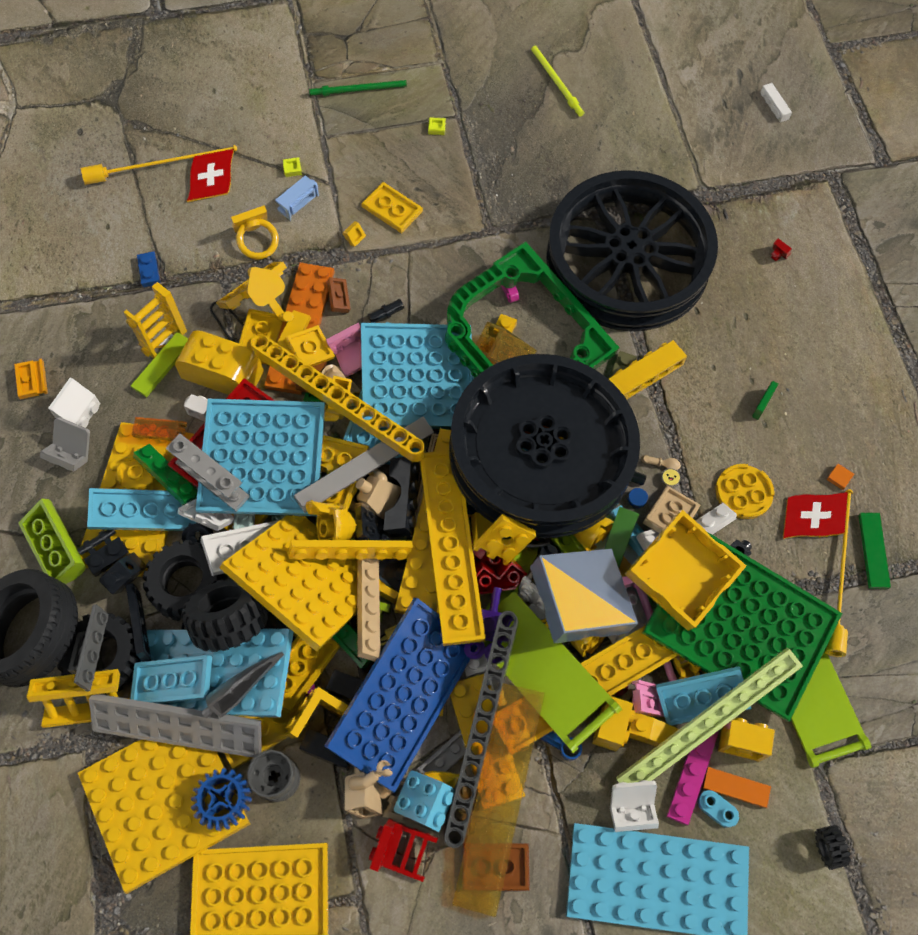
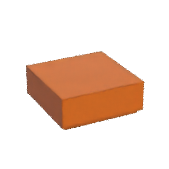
(840, 476)

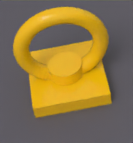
(251, 221)

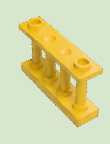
(171, 317)
(64, 687)

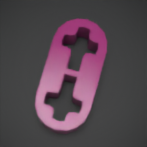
(511, 293)

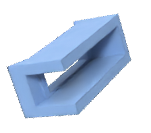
(297, 196)

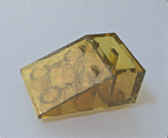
(501, 344)

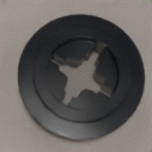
(190, 531)

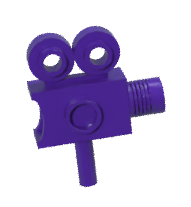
(490, 620)

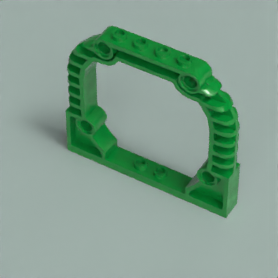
(523, 266)

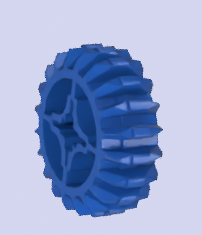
(215, 806)

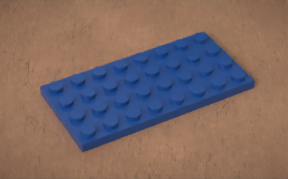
(400, 697)

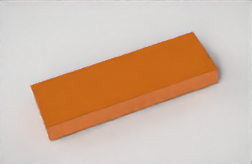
(736, 787)

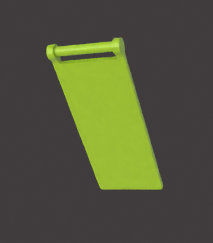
(552, 669)
(826, 716)

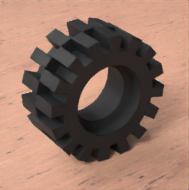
(832, 847)

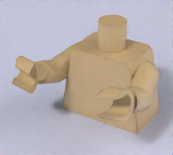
(376, 494)
(365, 794)

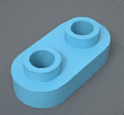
(718, 809)

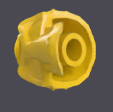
(332, 520)

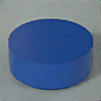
(637, 498)

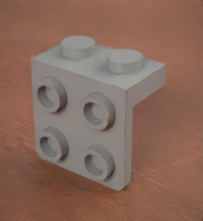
(69, 445)

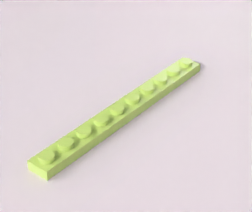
(712, 718)

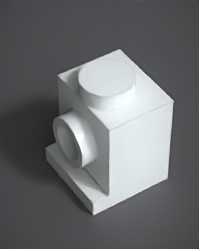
(196, 406)

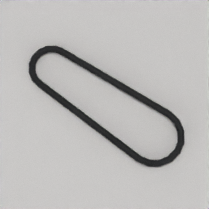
(219, 322)

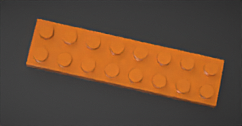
(308, 297)

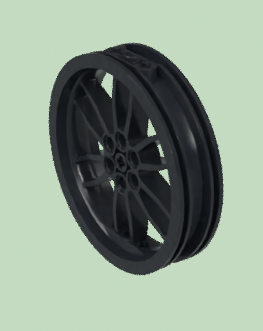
(633, 248)

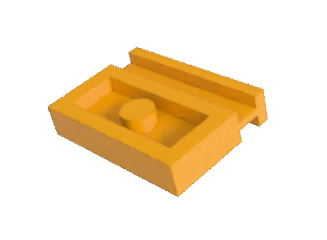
(30, 379)

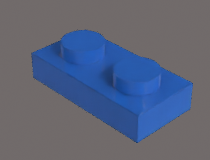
(148, 269)

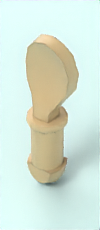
(668, 463)

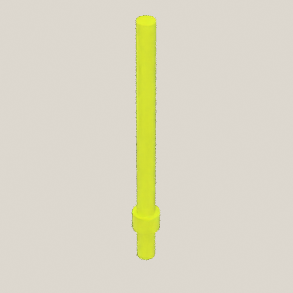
(572, 101)

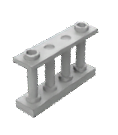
(208, 472)

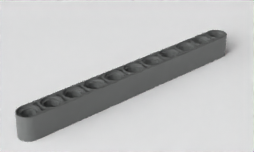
(459, 801)

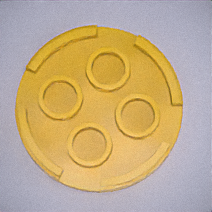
(745, 491)

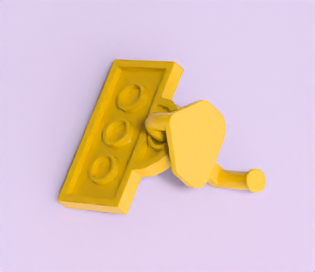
(262, 288)

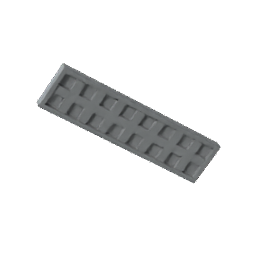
(175, 725)

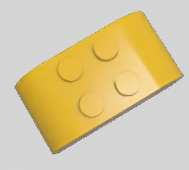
(217, 362)

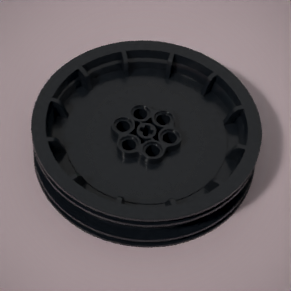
(575, 404)

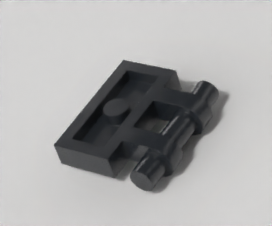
(105, 557)

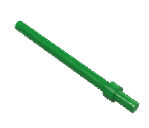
(326, 90)

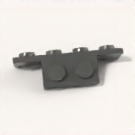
(87, 649)

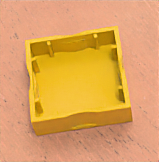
(685, 570)

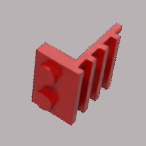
(389, 840)

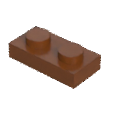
(338, 295)

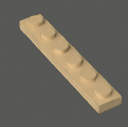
(368, 609)

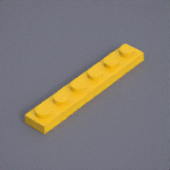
(349, 549)

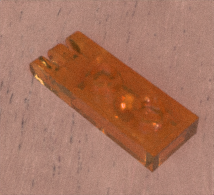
(158, 428)

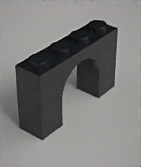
(313, 743)

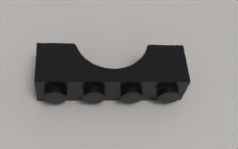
(400, 519)

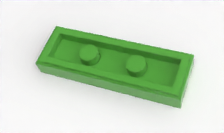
(621, 533)

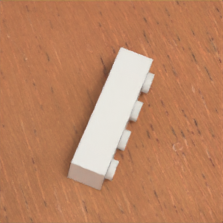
(776, 102)

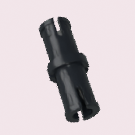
(386, 311)

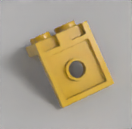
(490, 536)
(308, 705)

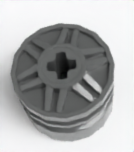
(263, 771)

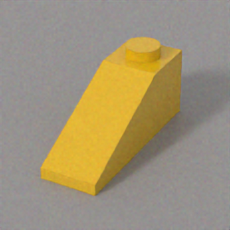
(650, 730)

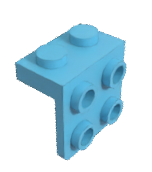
(424, 800)

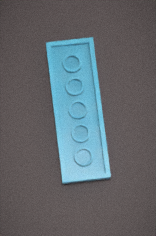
(134, 510)

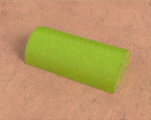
(51, 542)

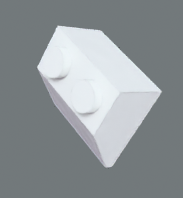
(75, 403)

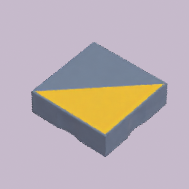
(583, 595)

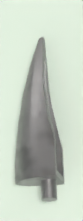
(236, 688)

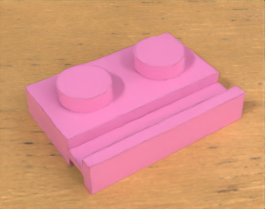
(646, 699)

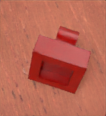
(780, 249)

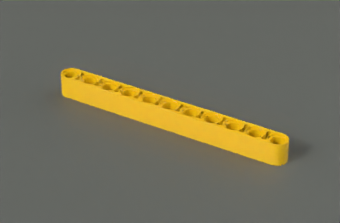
(343, 403)

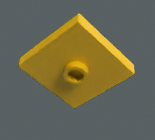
(310, 346)

